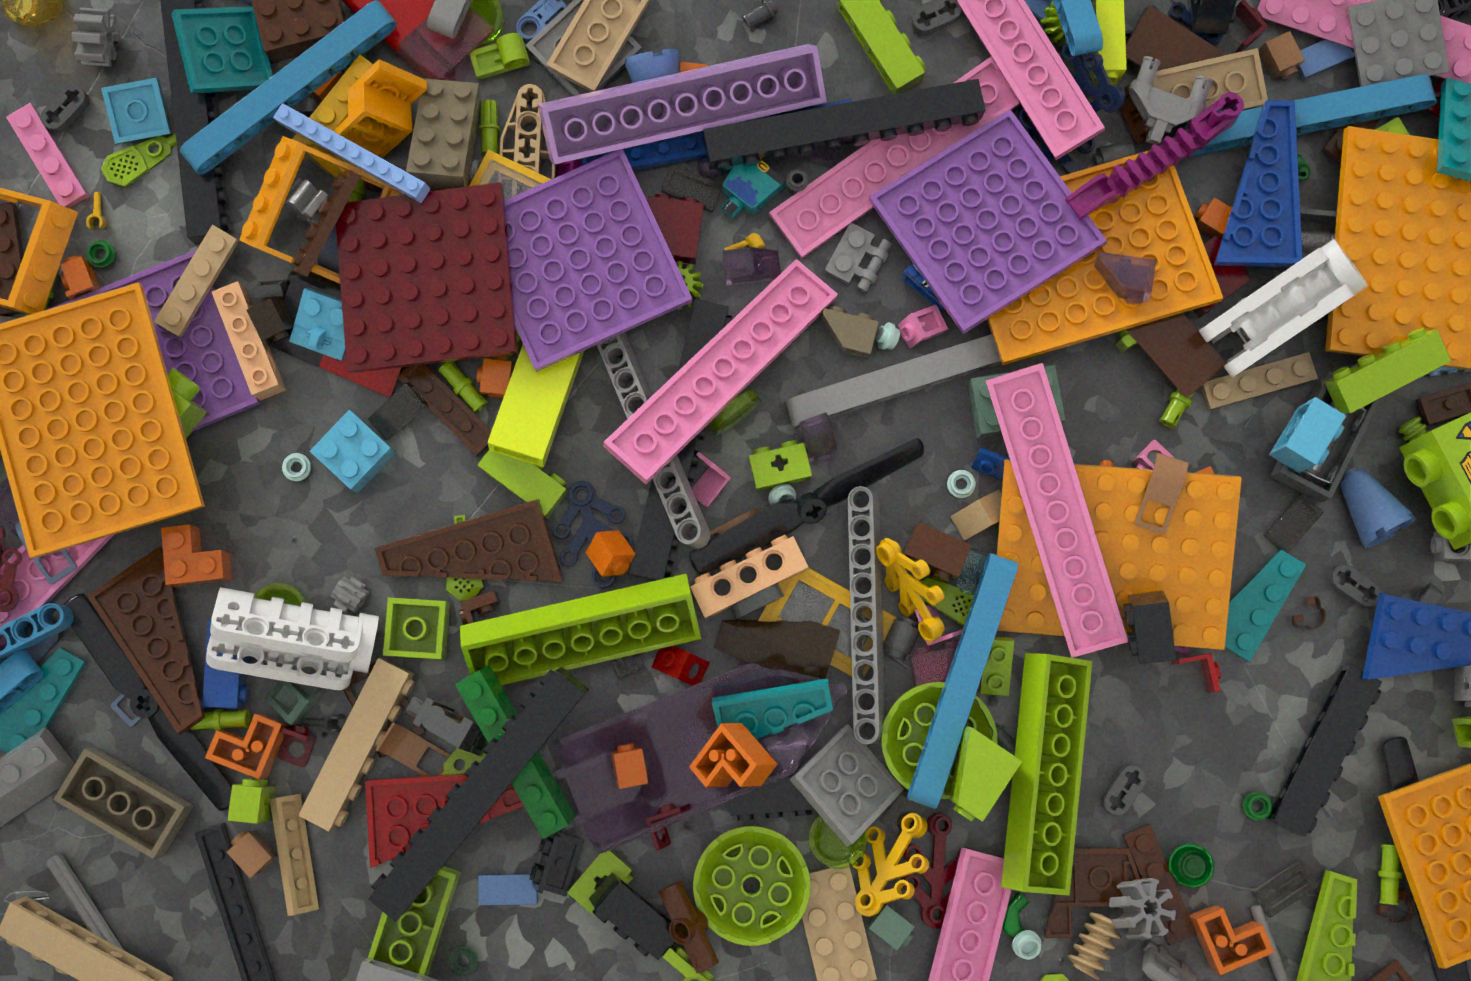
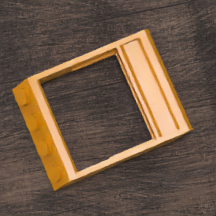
(275, 189)
(41, 254)

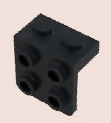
(557, 863)

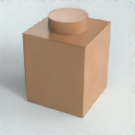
(1281, 56)
(251, 853)

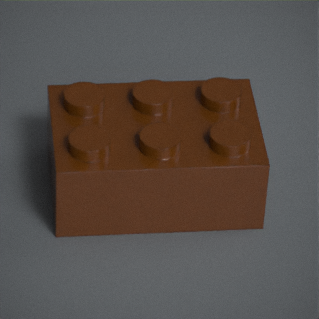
(295, 25)

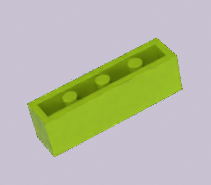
(883, 43)
(1387, 371)

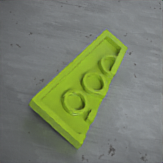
(1331, 932)

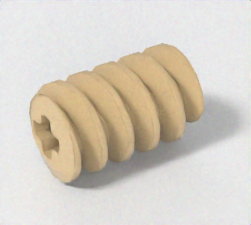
(1094, 945)

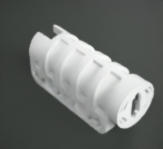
(1287, 304)
(289, 637)

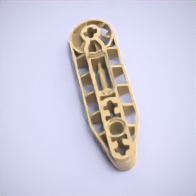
(535, 137)

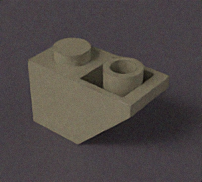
(850, 332)

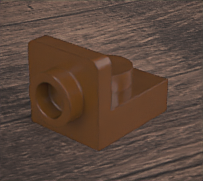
(482, 603)

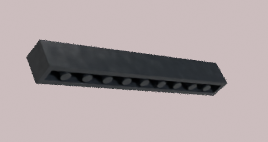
(843, 124)
(201, 193)
(656, 532)
(479, 792)

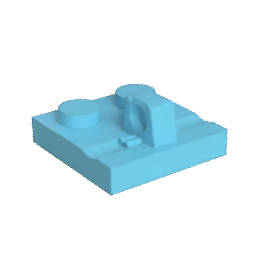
(136, 110)
(320, 324)

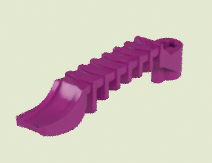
(1200, 131)

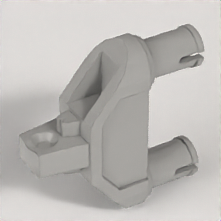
(1162, 109)

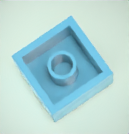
(1308, 435)
(353, 451)

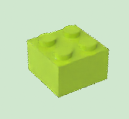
(416, 628)

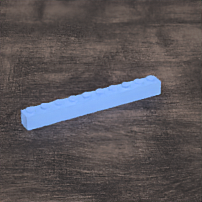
(352, 153)

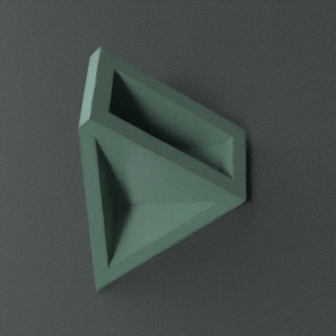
(294, 700)

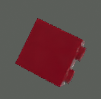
(679, 224)
(1228, 277)

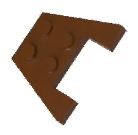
(1093, 883)

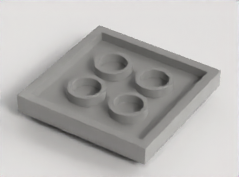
(547, 39)
(1397, 40)
(846, 785)

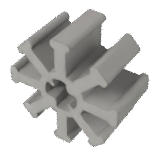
(95, 37)
(305, 201)
(1142, 908)

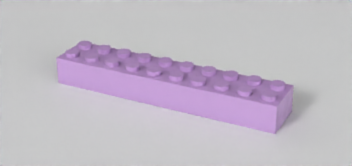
(682, 103)

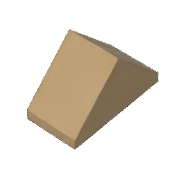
(978, 515)

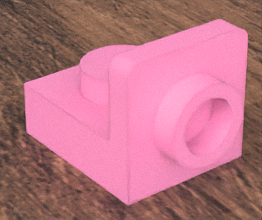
(922, 326)

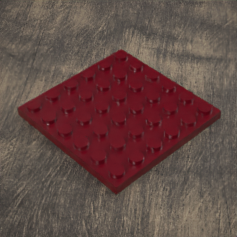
(426, 279)

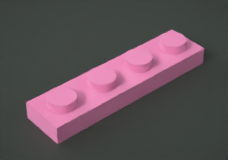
(47, 156)

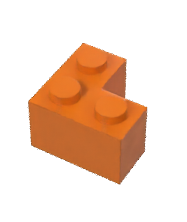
(186, 562)
(251, 754)
(732, 755)
(1228, 947)

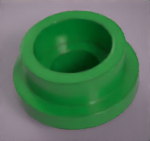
(93, 251)
(1266, 806)

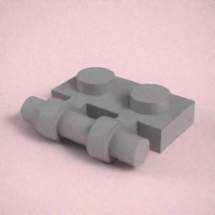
(851, 251)
(1162, 967)

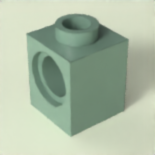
(892, 927)

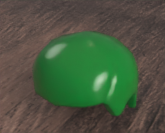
(1191, 865)

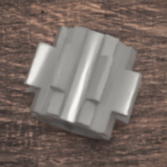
(349, 594)

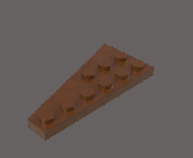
(491, 547)
(150, 632)

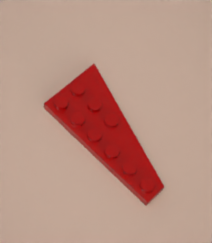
(403, 804)

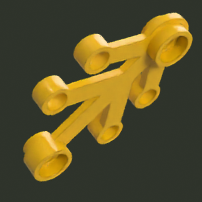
(910, 588)
(887, 867)

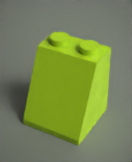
(980, 774)

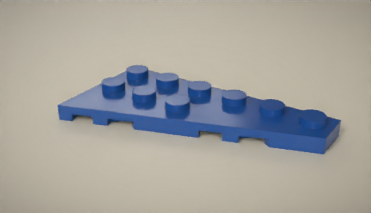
(1266, 207)
(1416, 638)

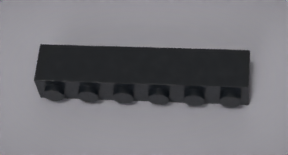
(1324, 751)

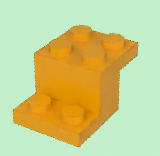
(381, 108)

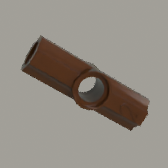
(688, 927)

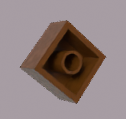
(939, 550)

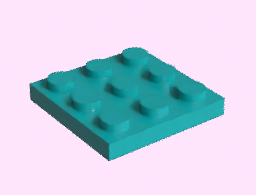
(221, 49)

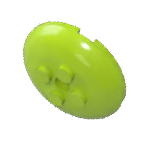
(908, 727)
(744, 915)

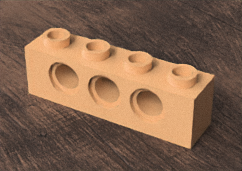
(252, 353)
(792, 565)

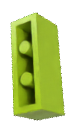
(525, 480)

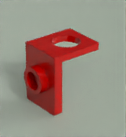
(678, 663)
(1210, 670)

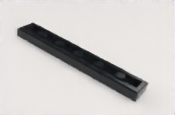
(234, 905)

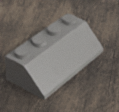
(31, 773)

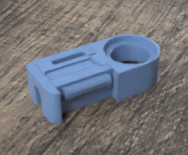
(541, 15)

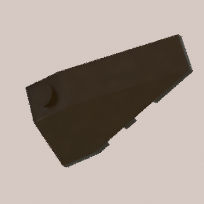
(781, 645)

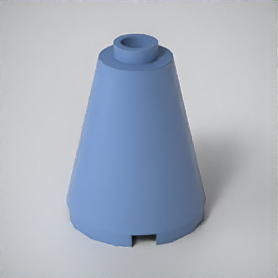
(652, 65)
(1373, 508)

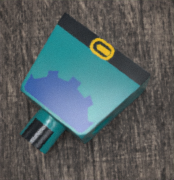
(750, 188)

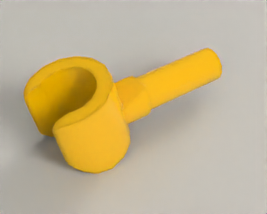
(97, 213)
(753, 240)

